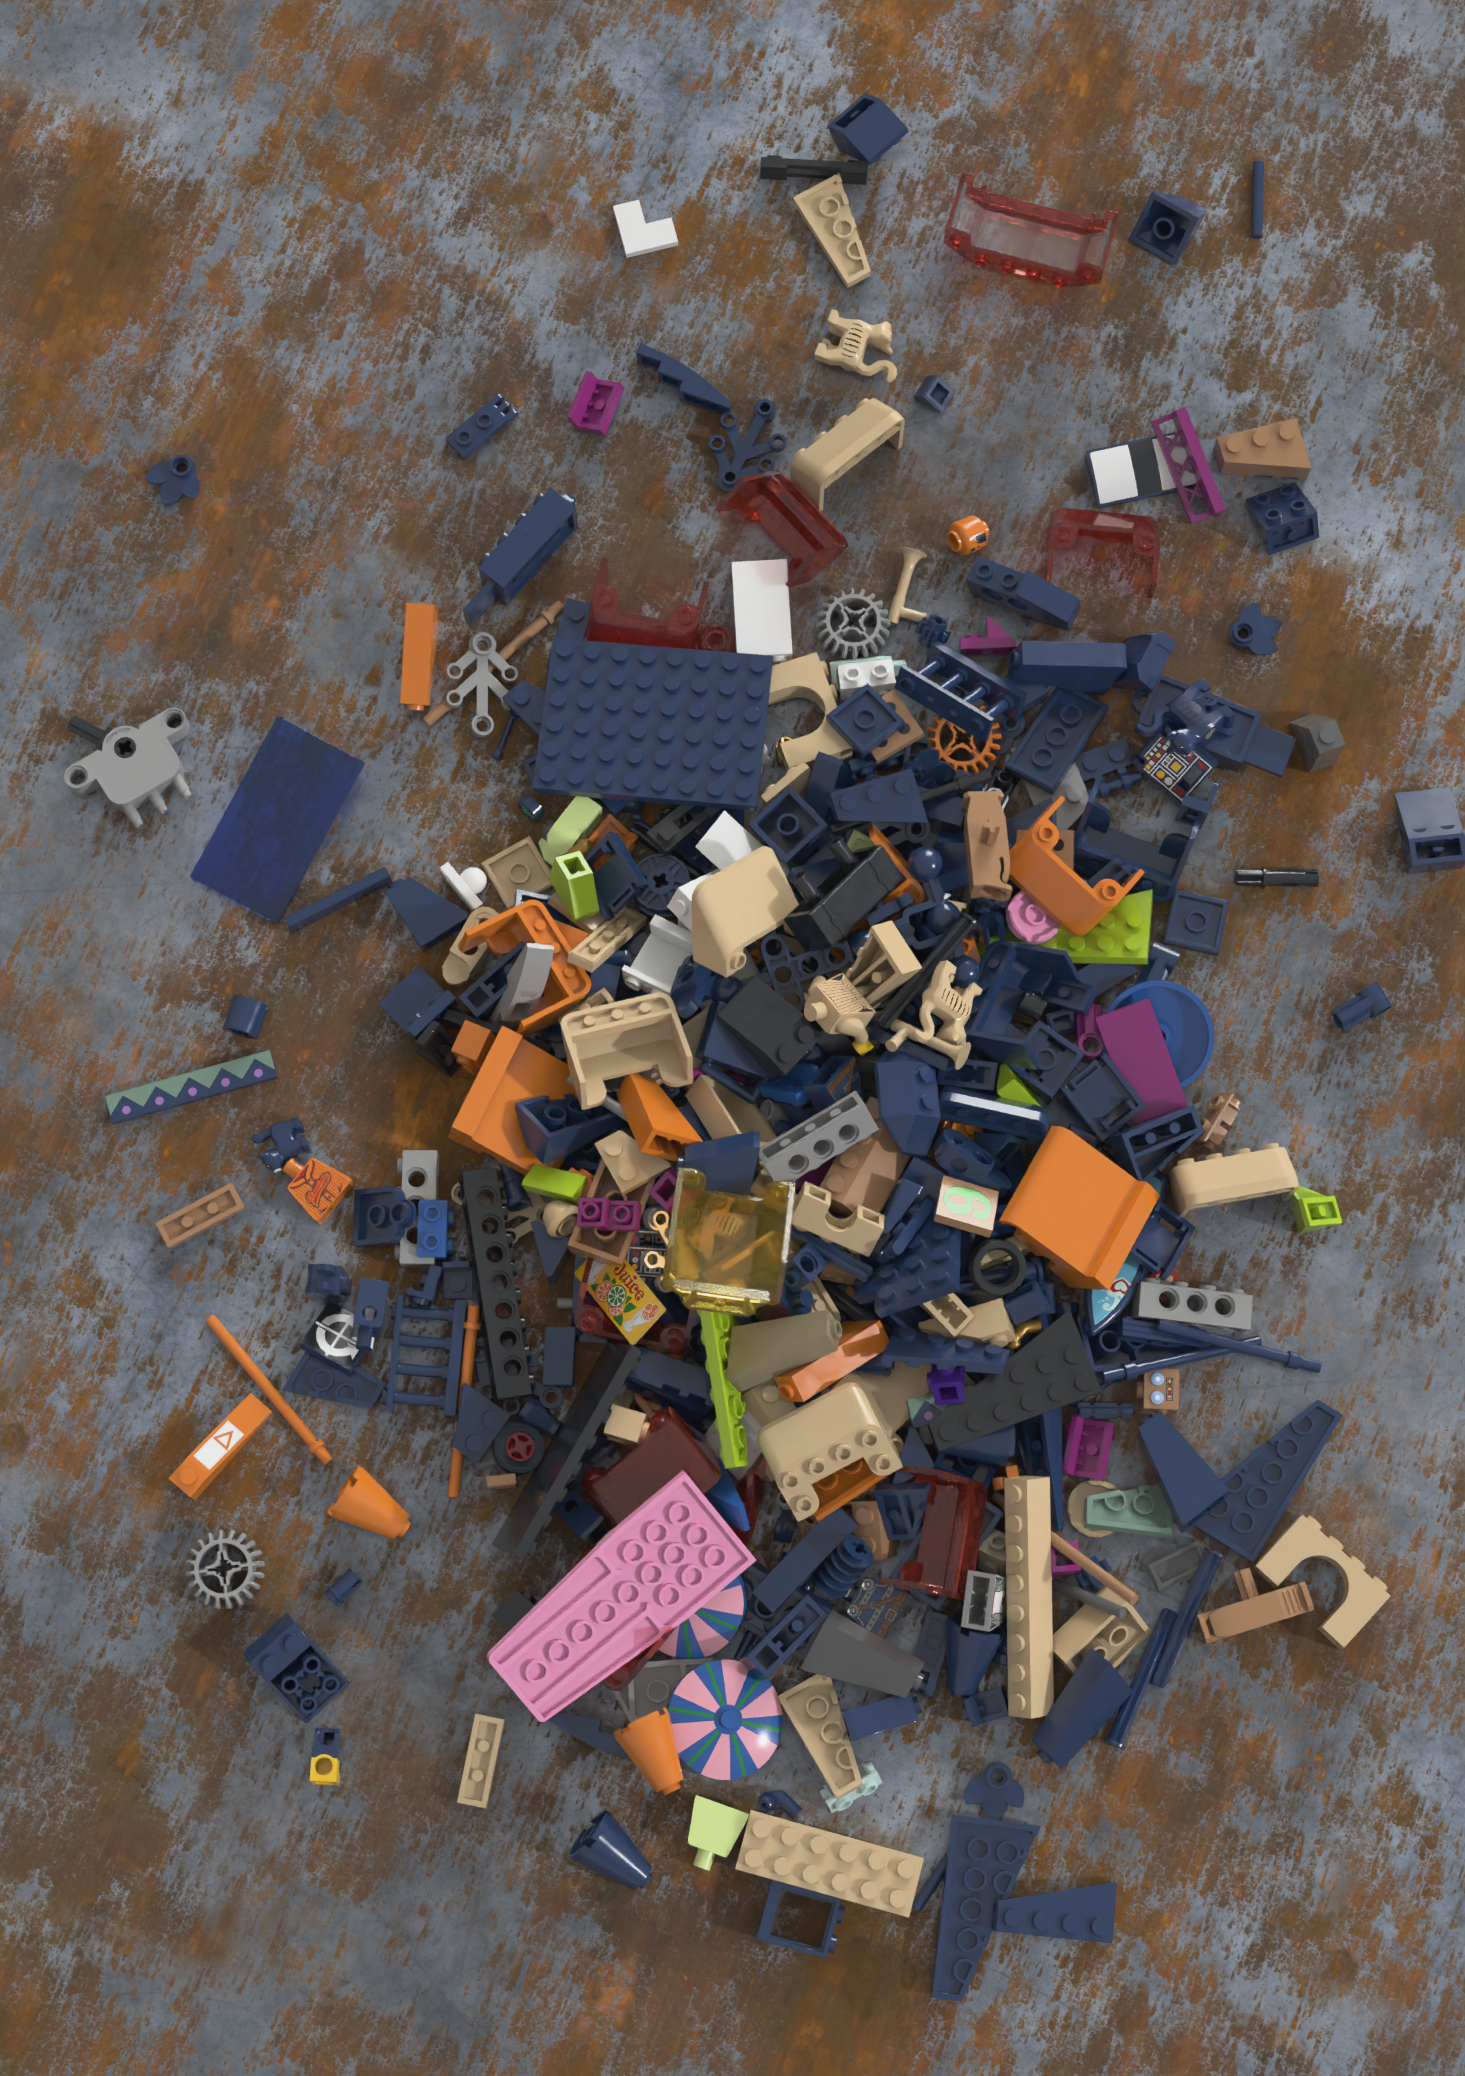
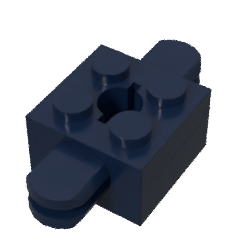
(1055, 1057)

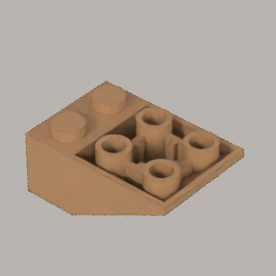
(870, 1528)

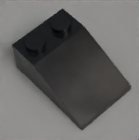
(768, 1027)

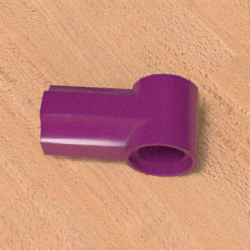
(1089, 1033)

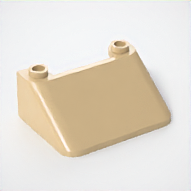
(738, 909)
(890, 1393)

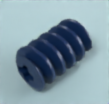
(843, 1567)

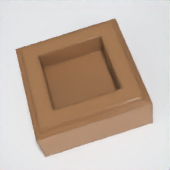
(502, 1481)

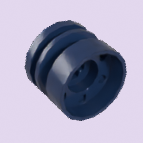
(655, 868)

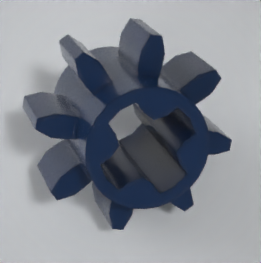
(932, 629)
(1085, 1578)

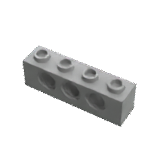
(824, 1127)
(417, 1163)
(1236, 1303)

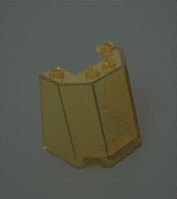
(727, 1247)

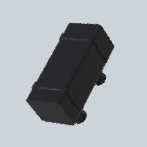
(843, 896)

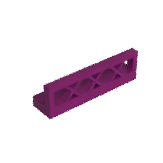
(1198, 463)

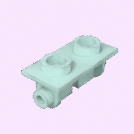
(870, 1782)

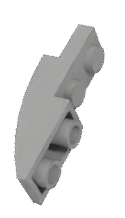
(524, 987)

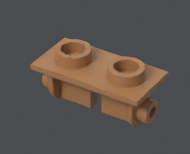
(1221, 1109)

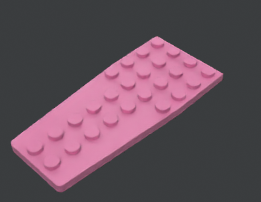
(621, 1598)

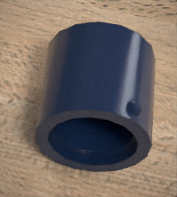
(245, 1017)

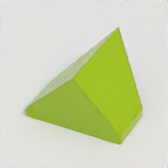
(1314, 1210)

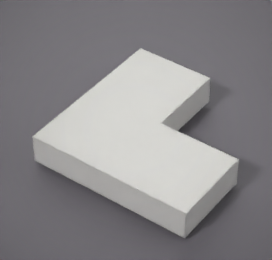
(641, 237)

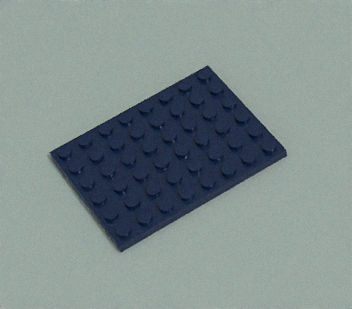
(653, 724)

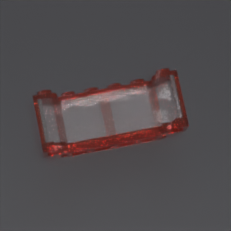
(1028, 237)

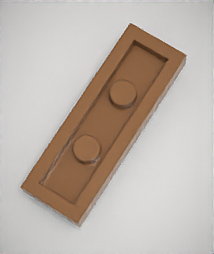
(200, 1215)

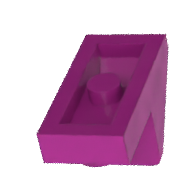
(994, 644)

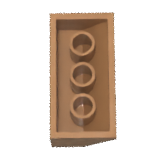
(865, 1171)
(602, 1245)

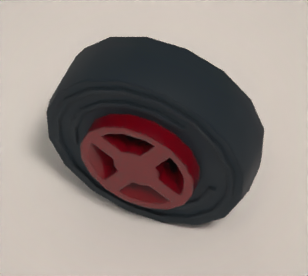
(527, 1443)

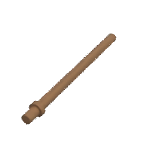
(547, 617)
(1082, 1561)

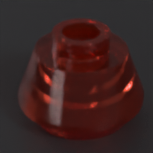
(715, 639)

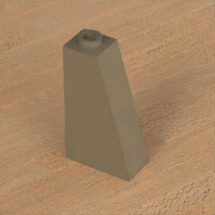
(778, 1346)

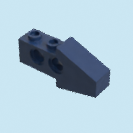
(1024, 593)

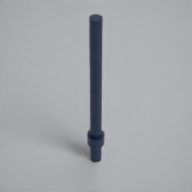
(1290, 1359)
(1131, 1370)

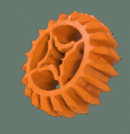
(978, 757)

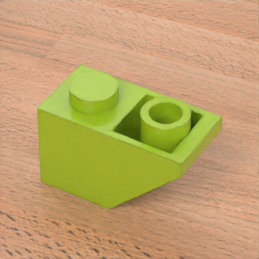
(575, 885)

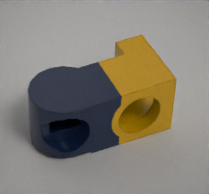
(326, 1757)

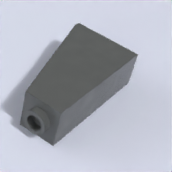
(862, 1658)

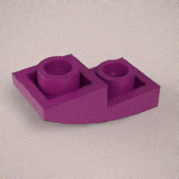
(609, 1215)

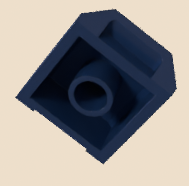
(1145, 660)

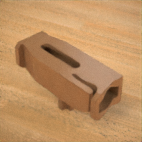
(986, 845)
(1254, 1609)

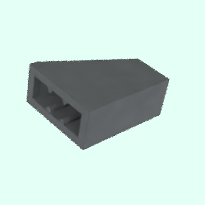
(1317, 740)

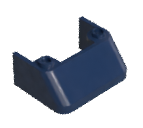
(1098, 845)
(1005, 975)
(994, 1113)

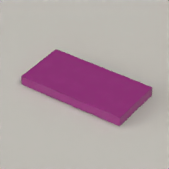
(1142, 1057)

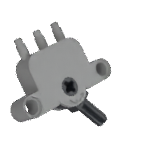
(134, 776)

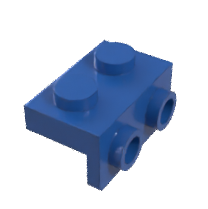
(790, 1087)
(433, 1230)

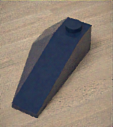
(560, 1125)
(1109, 1353)

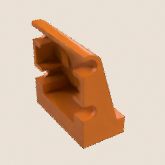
(509, 1076)
(1079, 1210)

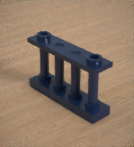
(971, 677)
(451, 1344)

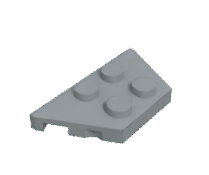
(1073, 791)
(653, 1686)

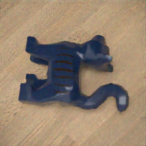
(1190, 715)

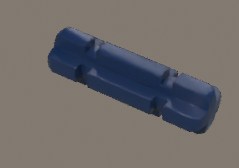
(1105, 1410)

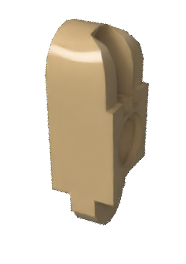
(459, 965)

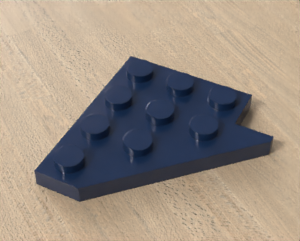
(919, 1274)

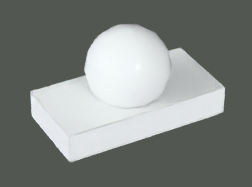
(466, 885)

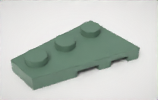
(1130, 1511)

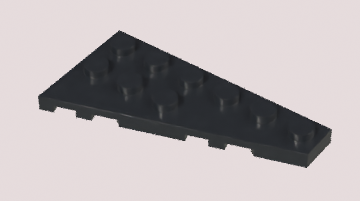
(1037, 1380)

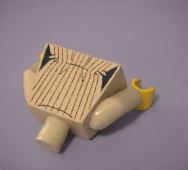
(840, 1009)

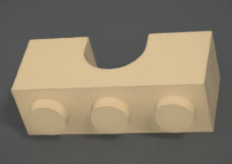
(856, 1233)
(626, 1427)

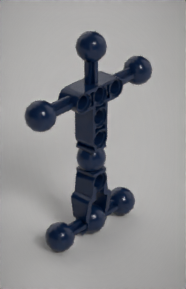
(923, 866)

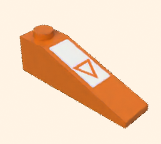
(220, 1447)

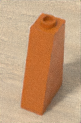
(419, 655)
(654, 1118)
(856, 1346)

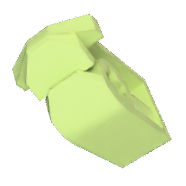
(574, 823)

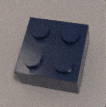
(790, 828)

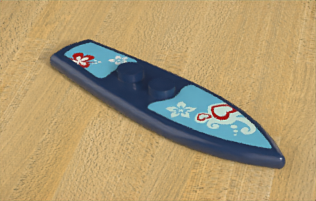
(1106, 1305)

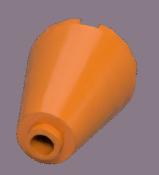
(369, 1506)
(653, 1750)

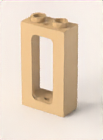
(726, 1113)

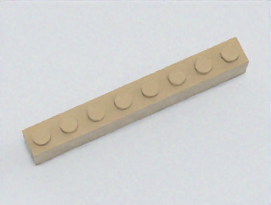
(1029, 1596)

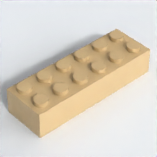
(829, 1863)

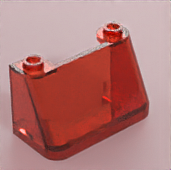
(651, 1466)

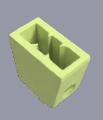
(714, 1830)

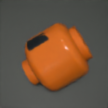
(968, 535)

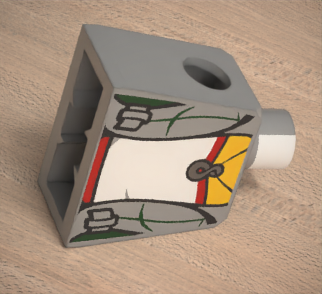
(984, 1601)

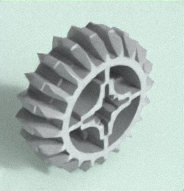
(868, 609)
(222, 1555)

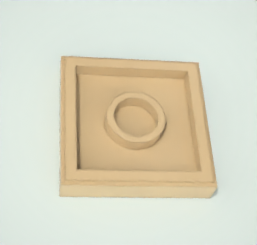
(518, 868)

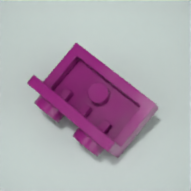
(594, 404)
(1087, 1448)

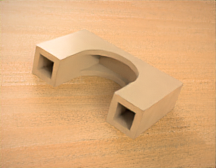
(807, 679)
(1361, 1593)

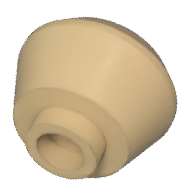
(560, 1218)

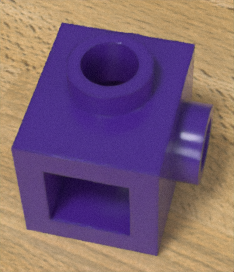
(947, 1385)

